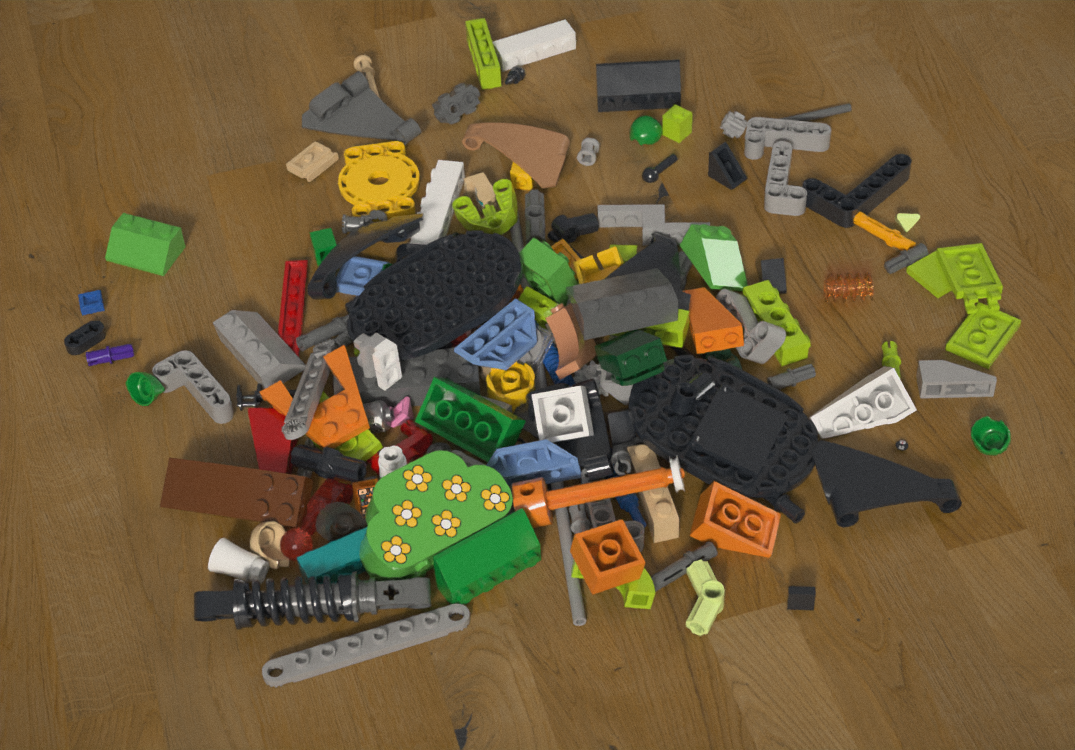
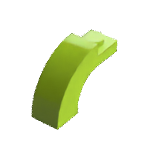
(635, 593)

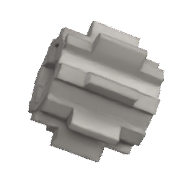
(733, 124)

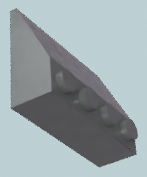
(623, 303)

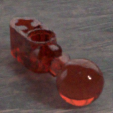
(298, 540)

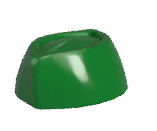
(144, 388)

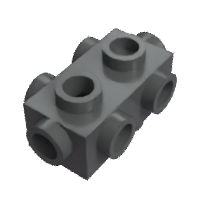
(462, 98)

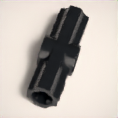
(328, 463)

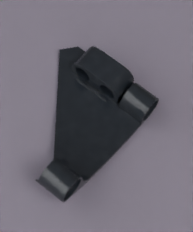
(393, 230)
(660, 254)
(591, 451)
(863, 482)

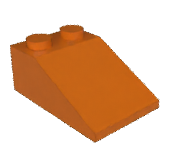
(734, 522)

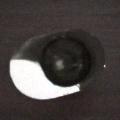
(339, 521)

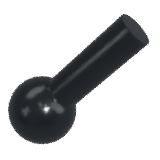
(652, 174)

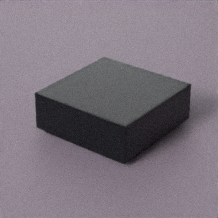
(801, 598)

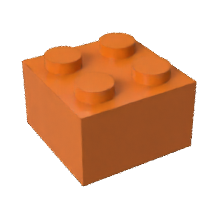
(607, 556)

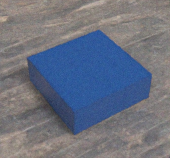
(91, 302)

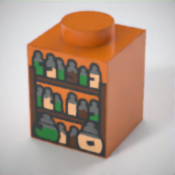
(362, 494)

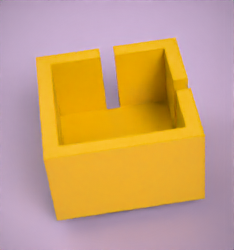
(589, 271)

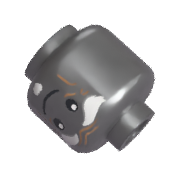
(379, 416)

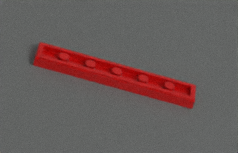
(293, 303)

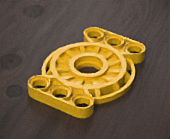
(389, 165)

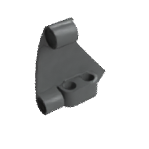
(357, 112)

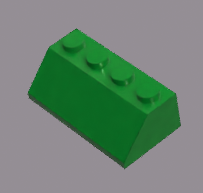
(487, 558)

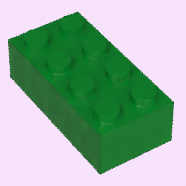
(468, 419)

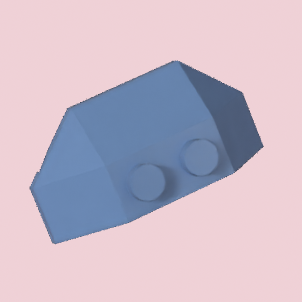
(502, 338)
(535, 461)

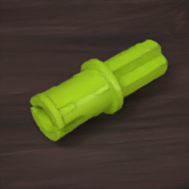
(891, 357)

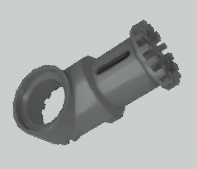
(354, 222)

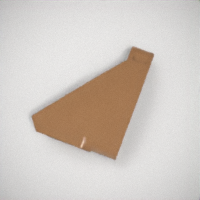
(533, 149)

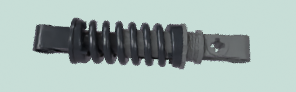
(305, 601)

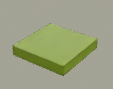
(930, 275)

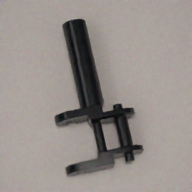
(257, 397)

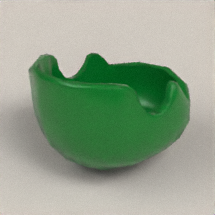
(645, 130)
(990, 436)

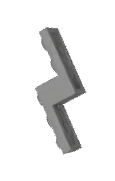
(648, 217)

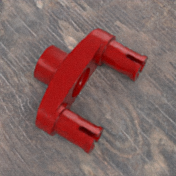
(412, 447)

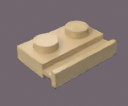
(312, 161)

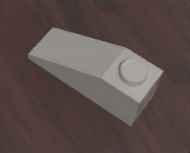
(951, 380)

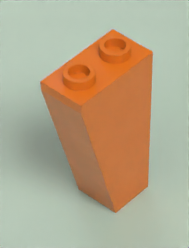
(711, 323)

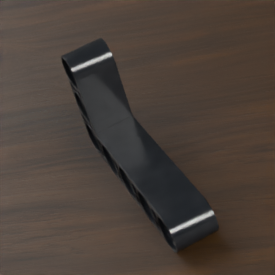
(864, 198)

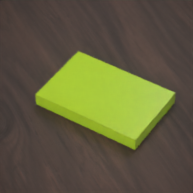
(983, 335)

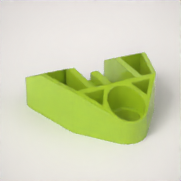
(494, 221)

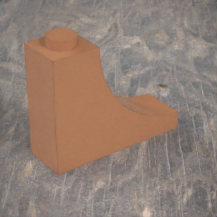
(572, 348)

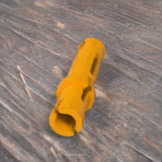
(890, 236)

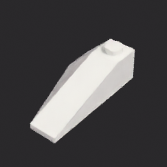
(869, 403)

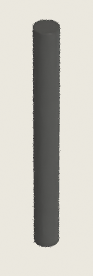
(821, 113)

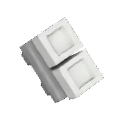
(378, 359)

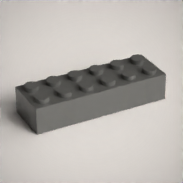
(416, 378)

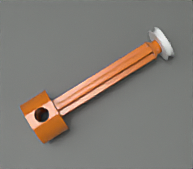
(539, 502)

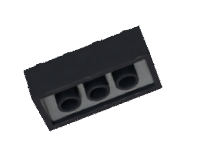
(638, 85)

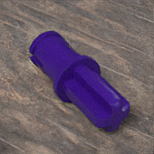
(109, 354)

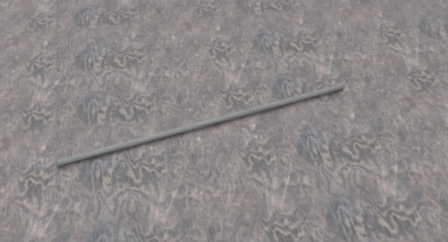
(562, 515)

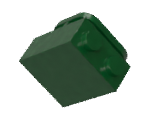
(632, 357)

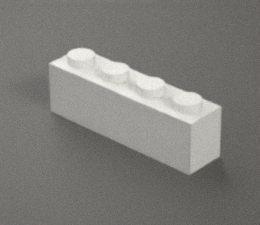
(535, 45)

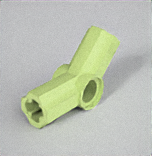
(705, 608)

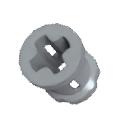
(588, 151)

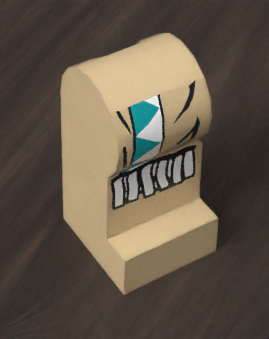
(481, 189)

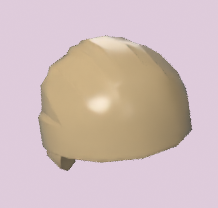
(266, 543)

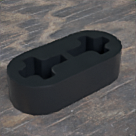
(85, 337)

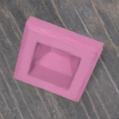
(402, 412)

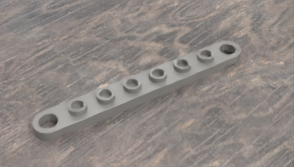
(308, 392)
(365, 645)

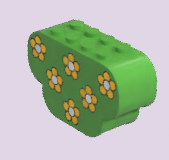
(428, 511)

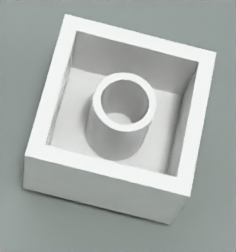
(563, 414)

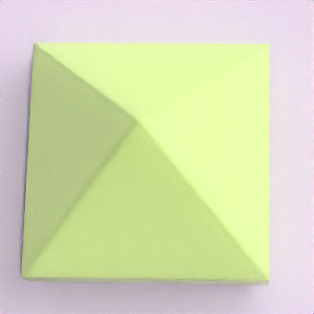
(907, 221)

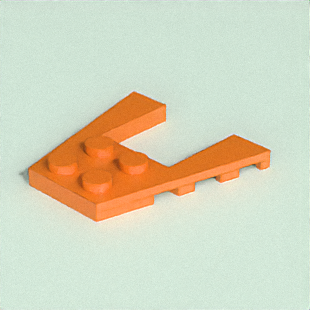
(335, 418)

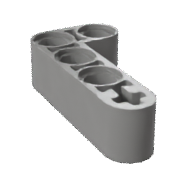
(800, 134)
(780, 196)
(760, 338)
(187, 370)
(602, 513)

